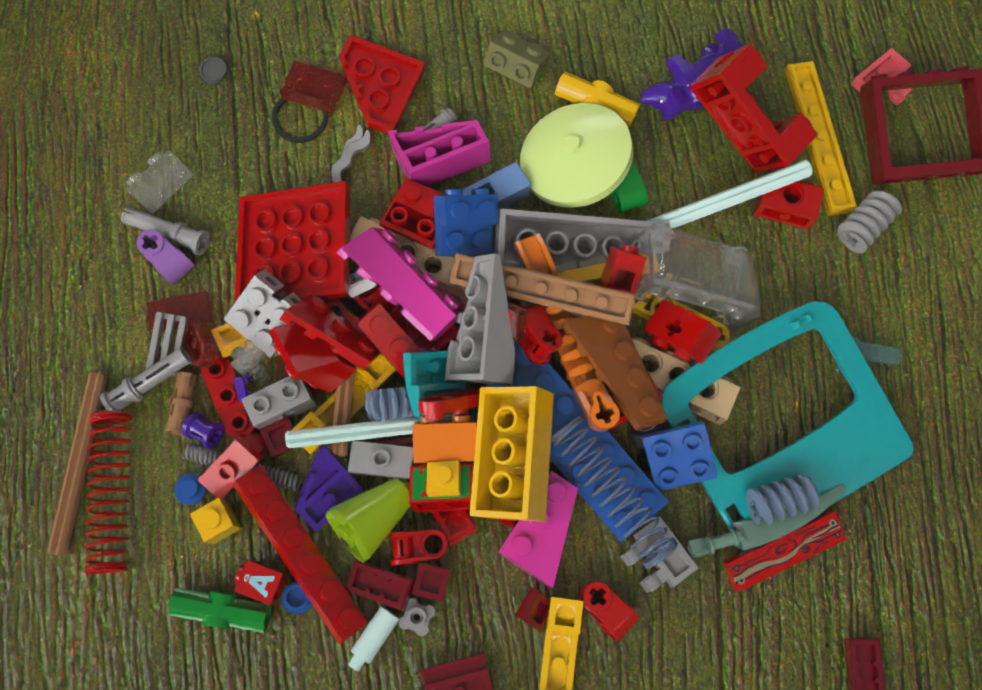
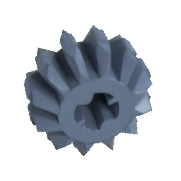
(388, 404)

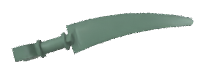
(753, 536)

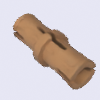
(180, 402)

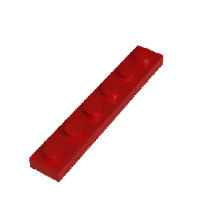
(300, 554)

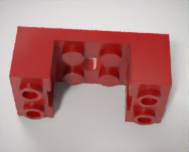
(757, 138)

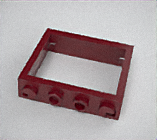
(876, 127)

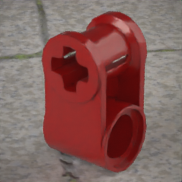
(373, 297)
(539, 334)
(415, 547)
(611, 613)

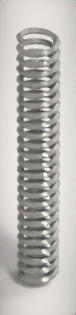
(212, 455)

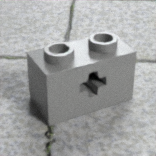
(278, 401)

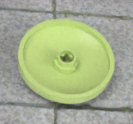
(577, 155)

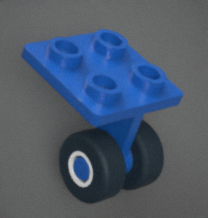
(675, 454)

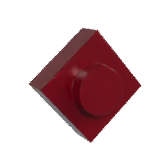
(275, 436)
(431, 582)
(534, 609)

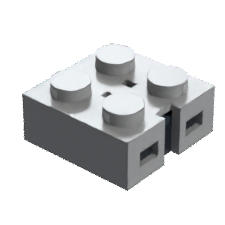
(260, 310)

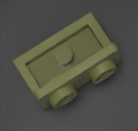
(516, 58)

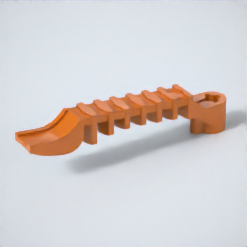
(579, 371)

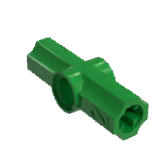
(220, 610)

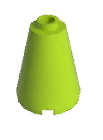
(370, 517)

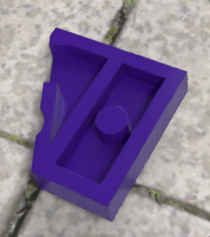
(324, 487)

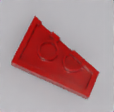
(324, 324)

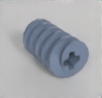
(781, 497)

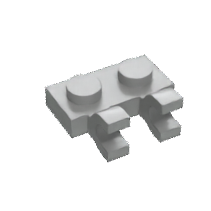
(671, 569)

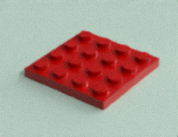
(296, 239)

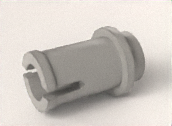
(445, 116)

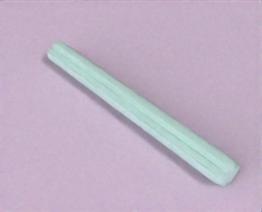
(736, 195)
(353, 432)

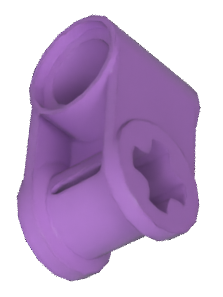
(166, 258)

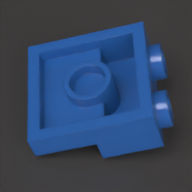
(465, 222)

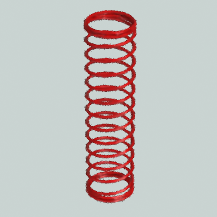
(106, 417)

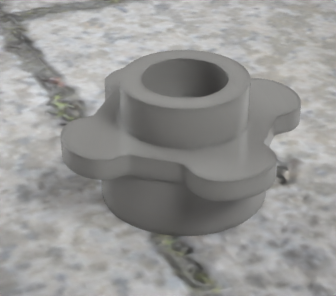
(421, 625)

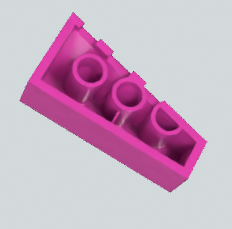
(402, 281)

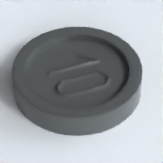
(213, 70)

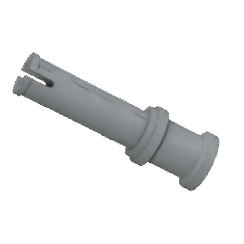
(177, 233)
(134, 388)

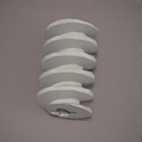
(868, 221)

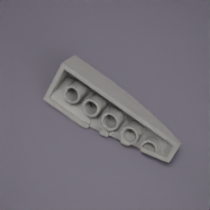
(570, 239)

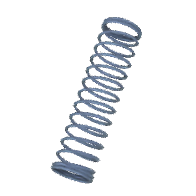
(662, 551)

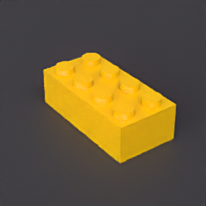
(512, 453)

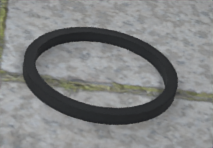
(297, 139)

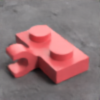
(891, 64)

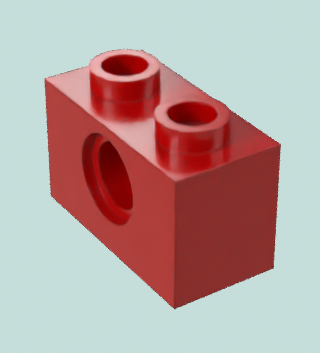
(800, 213)

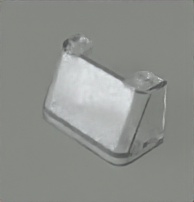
(699, 273)

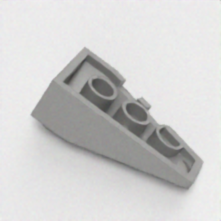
(484, 341)

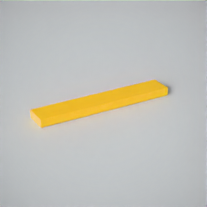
(824, 149)

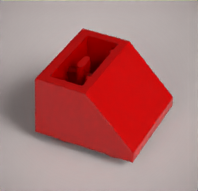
(412, 213)
(309, 358)

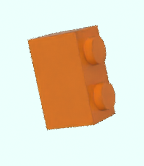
(444, 439)

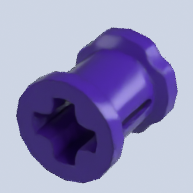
(203, 430)

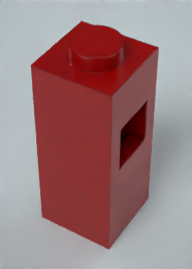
(623, 269)

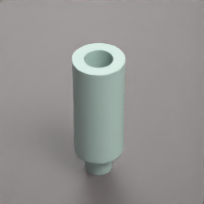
(373, 638)

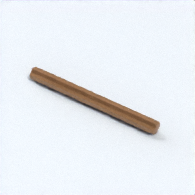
(76, 467)

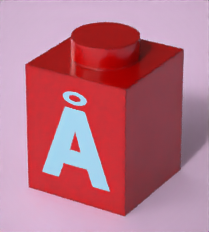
(260, 582)

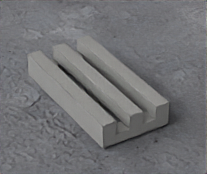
(157, 334)

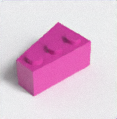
(440, 152)
(539, 545)

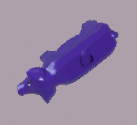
(675, 95)

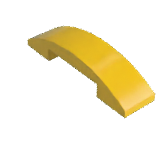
(371, 378)
(560, 644)

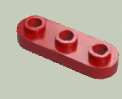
(453, 403)
(229, 410)

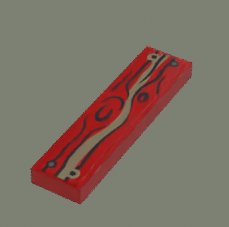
(771, 558)

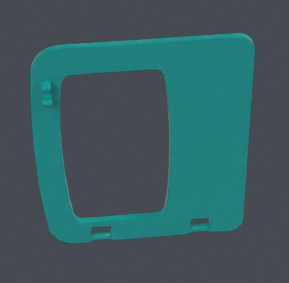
(844, 450)

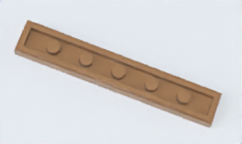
(555, 291)

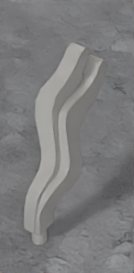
(352, 146)

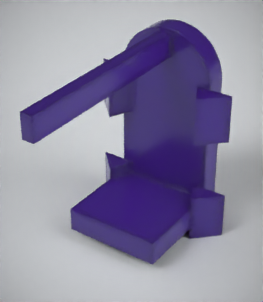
(240, 386)

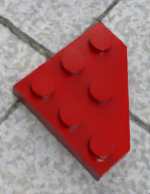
(380, 81)

